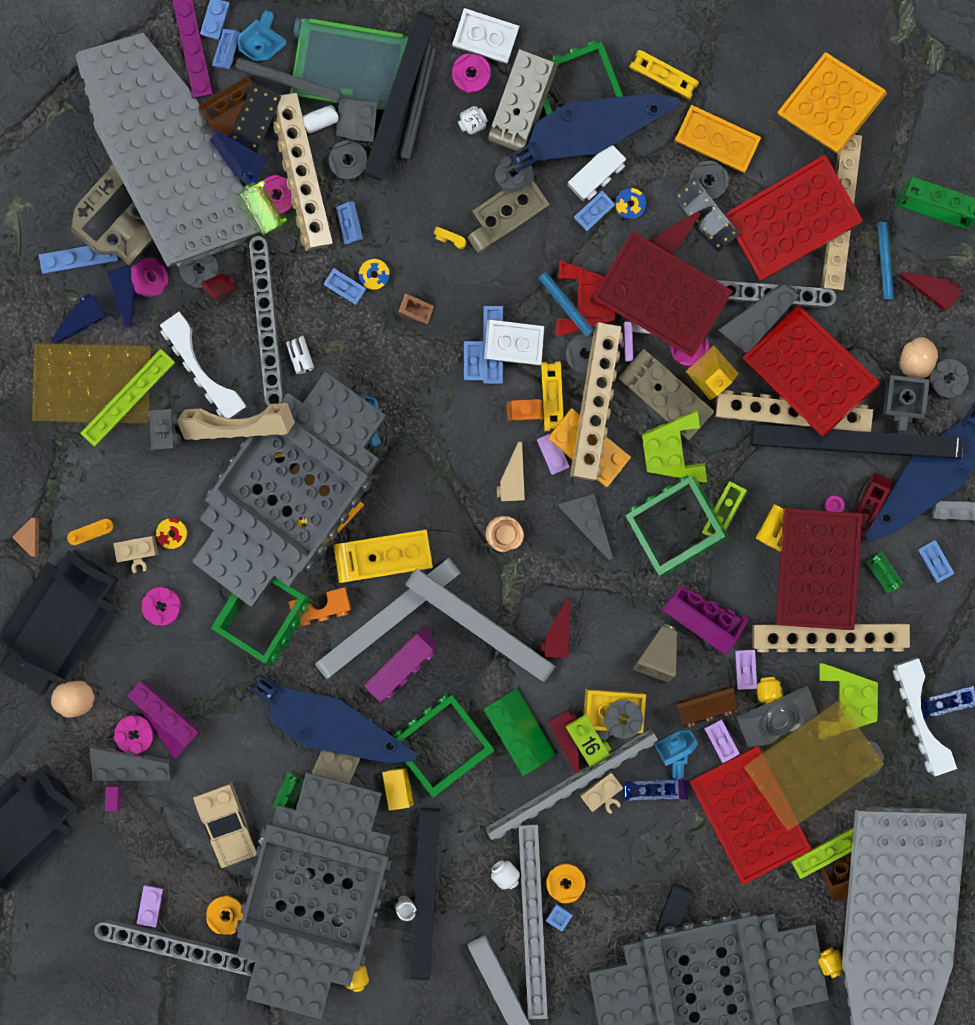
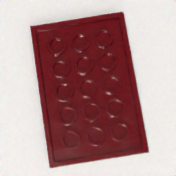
(662, 294)
(818, 569)

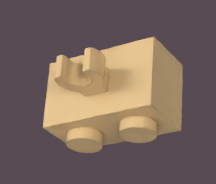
(136, 550)
(601, 792)

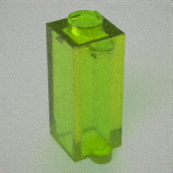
(262, 207)

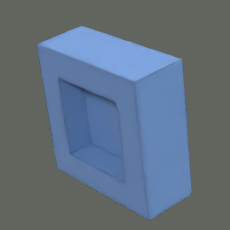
(559, 917)

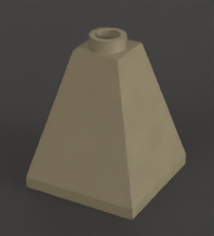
(660, 655)

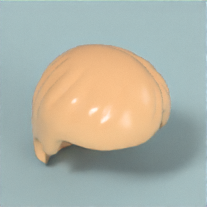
(918, 358)
(504, 533)
(72, 699)

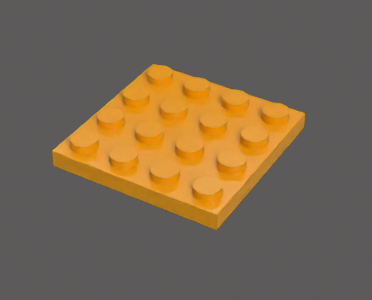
(832, 103)

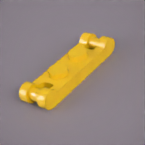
(664, 74)
(552, 394)

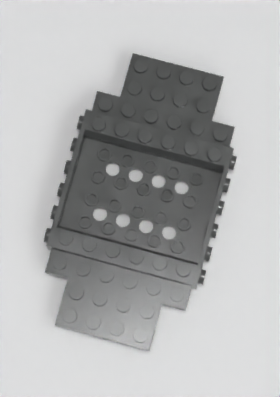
(255, 539)
(294, 952)
(767, 971)

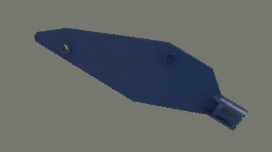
(591, 126)
(926, 482)
(330, 725)

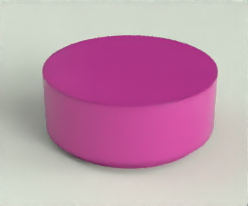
(834, 504)

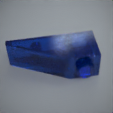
(241, 160)
(124, 292)
(82, 316)
(948, 702)
(656, 790)

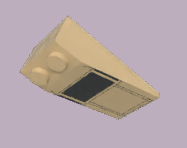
(225, 825)

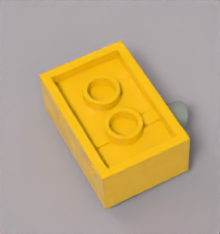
(598, 701)

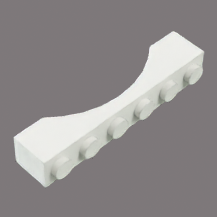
(180, 334)
(911, 679)

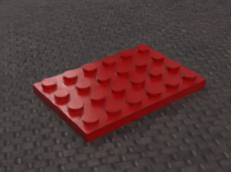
(793, 218)
(811, 371)
(745, 820)

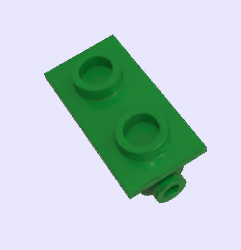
(884, 572)
(289, 791)

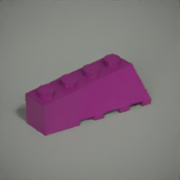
(705, 618)
(401, 665)
(166, 720)

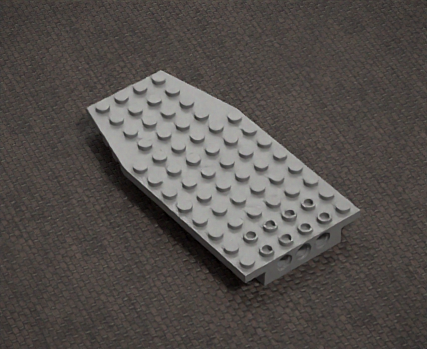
(164, 151)
(901, 913)

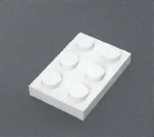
(485, 36)
(514, 342)

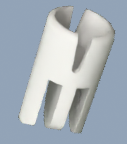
(320, 119)
(300, 355)
(405, 908)

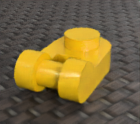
(444, 235)

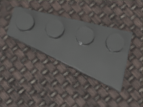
(759, 317)
(120, 766)

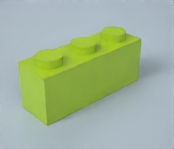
(726, 507)

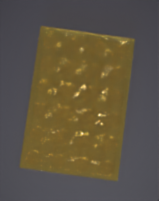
(81, 380)
(813, 765)

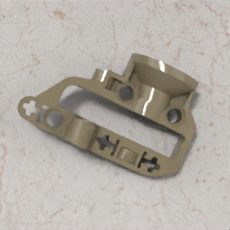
(128, 229)

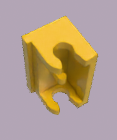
(398, 788)

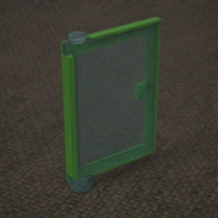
(347, 59)

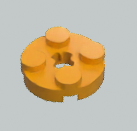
(558, 891)
(214, 914)

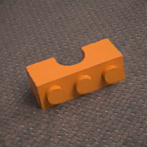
(337, 604)

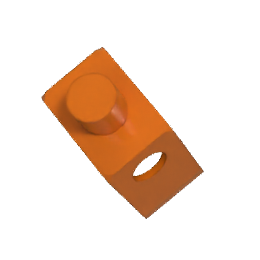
(525, 410)

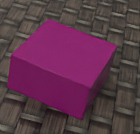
(113, 797)

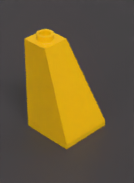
(712, 373)

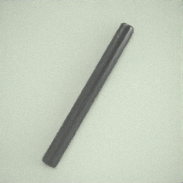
(288, 79)
(417, 103)

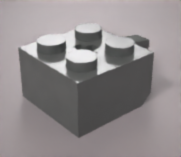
(896, 406)
(164, 430)

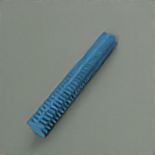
(885, 261)
(546, 280)

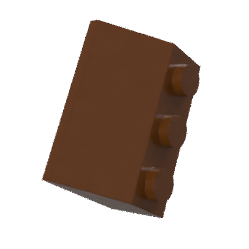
(226, 106)
(706, 706)
(836, 877)

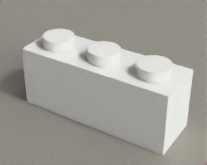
(597, 173)

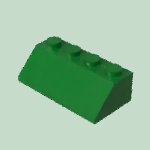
(519, 731)

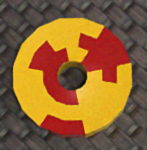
(163, 537)

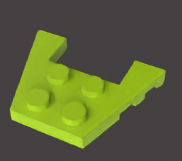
(665, 451)
(855, 693)

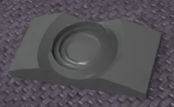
(777, 718)

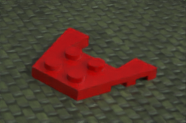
(589, 308)

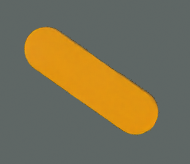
(90, 532)

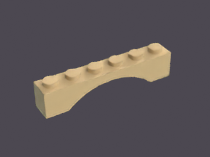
(201, 424)

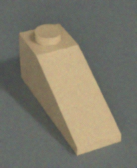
(512, 482)

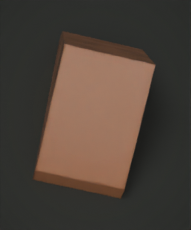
(415, 309)
(28, 537)

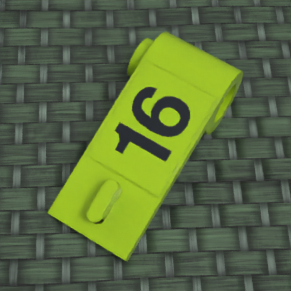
(588, 740)

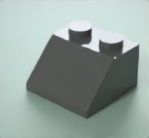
(357, 118)

